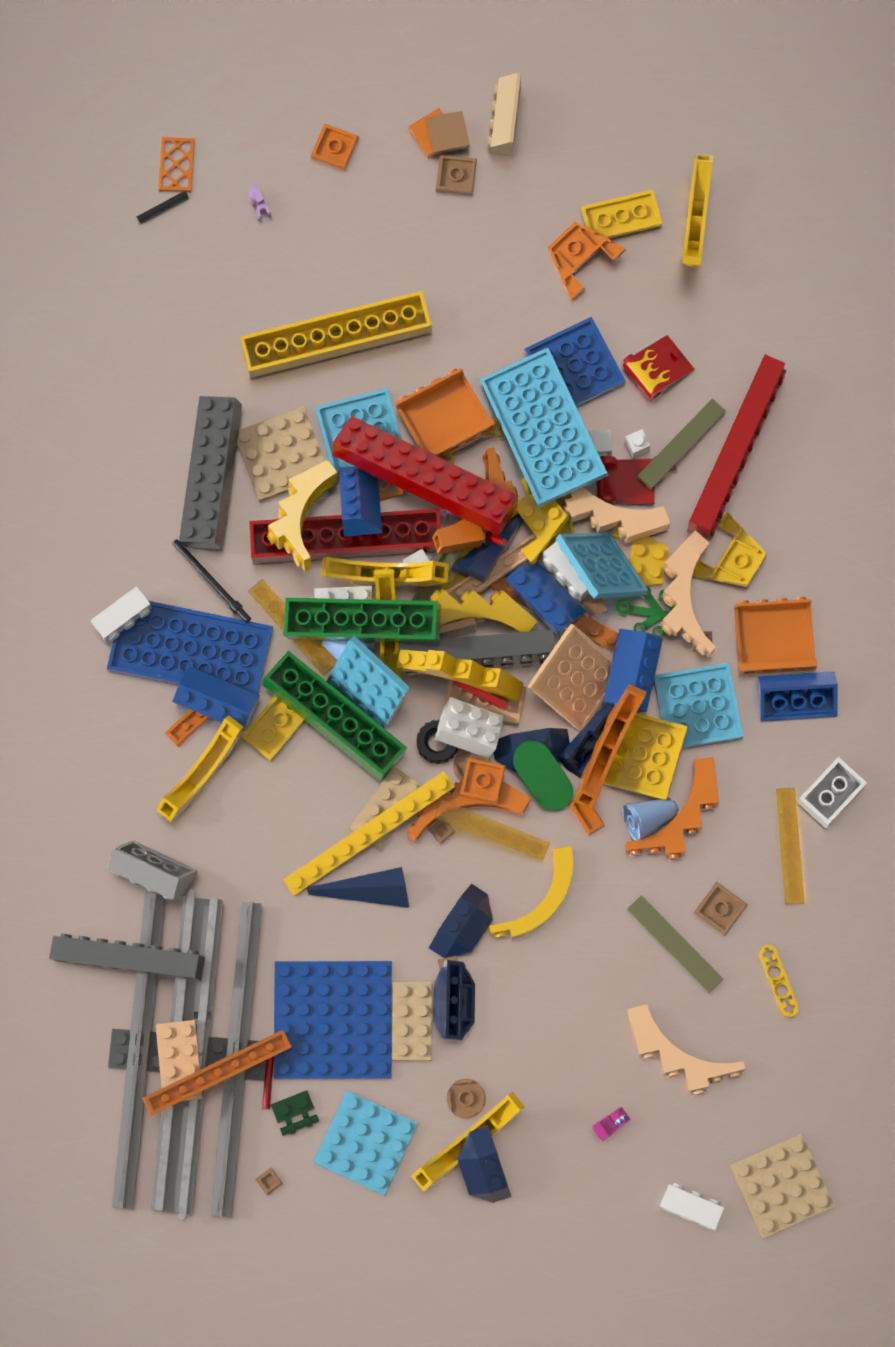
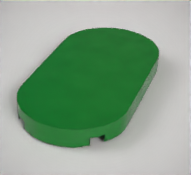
(543, 775)

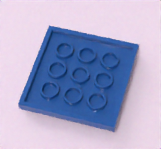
(582, 360)

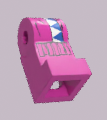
(611, 1124)

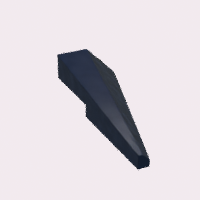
(482, 560)
(580, 750)
(380, 887)

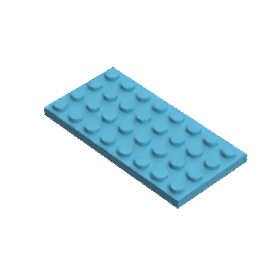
(543, 427)

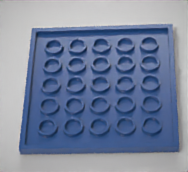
(334, 1019)

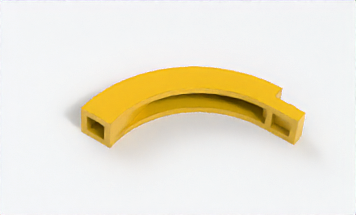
(203, 770)
(550, 904)

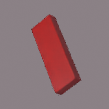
(497, 702)

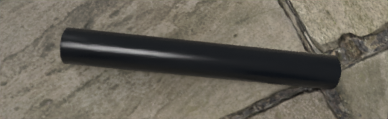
(164, 205)

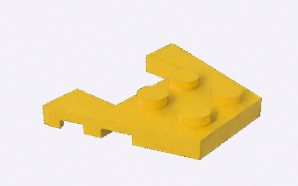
(543, 521)
(647, 559)
(738, 562)

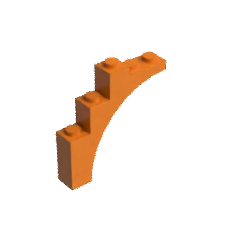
(465, 534)
(607, 746)
(509, 800)
(671, 838)

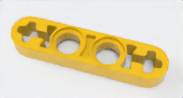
(781, 980)

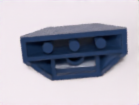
(554, 738)
(463, 924)
(453, 1000)
(482, 1167)

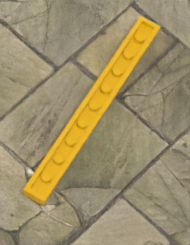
(369, 833)

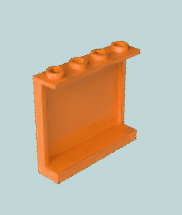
(445, 415)
(774, 636)

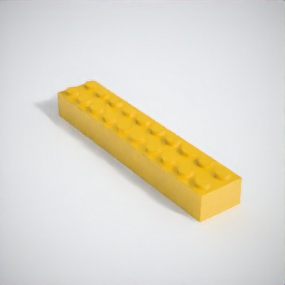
(336, 334)

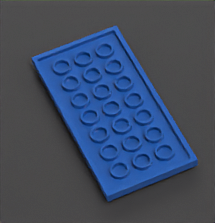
(180, 637)

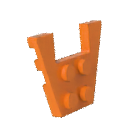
(575, 248)

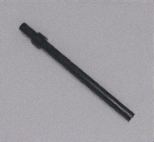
(234, 605)

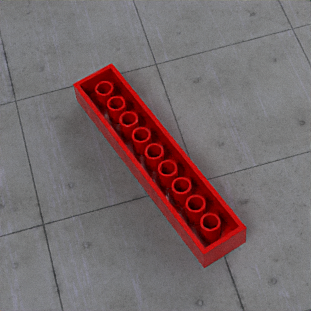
(737, 444)
(425, 475)
(324, 537)

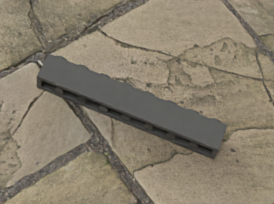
(126, 957)

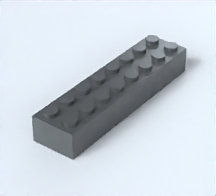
(210, 472)
(493, 649)

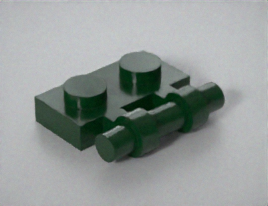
(292, 1107)

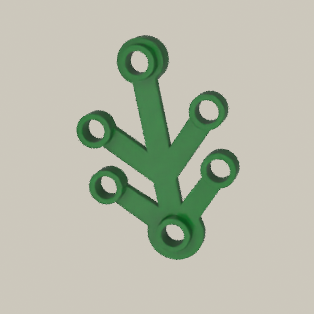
(655, 612)

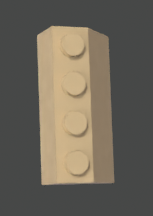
(506, 115)

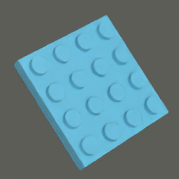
(371, 408)
(601, 565)
(368, 682)
(701, 701)
(365, 1143)

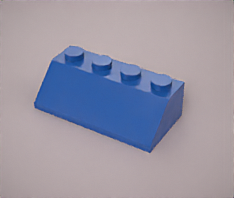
(359, 502)
(545, 597)
(633, 664)
(798, 696)
(215, 697)

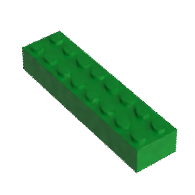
(362, 618)
(334, 716)

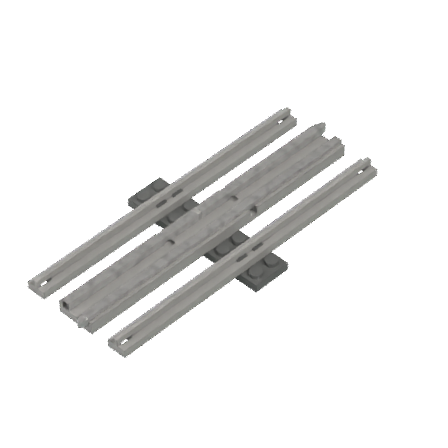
(138, 1053)

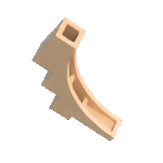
(605, 516)
(677, 594)
(673, 1060)

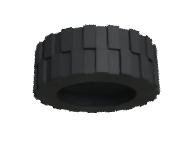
(424, 748)

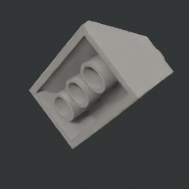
(151, 869)

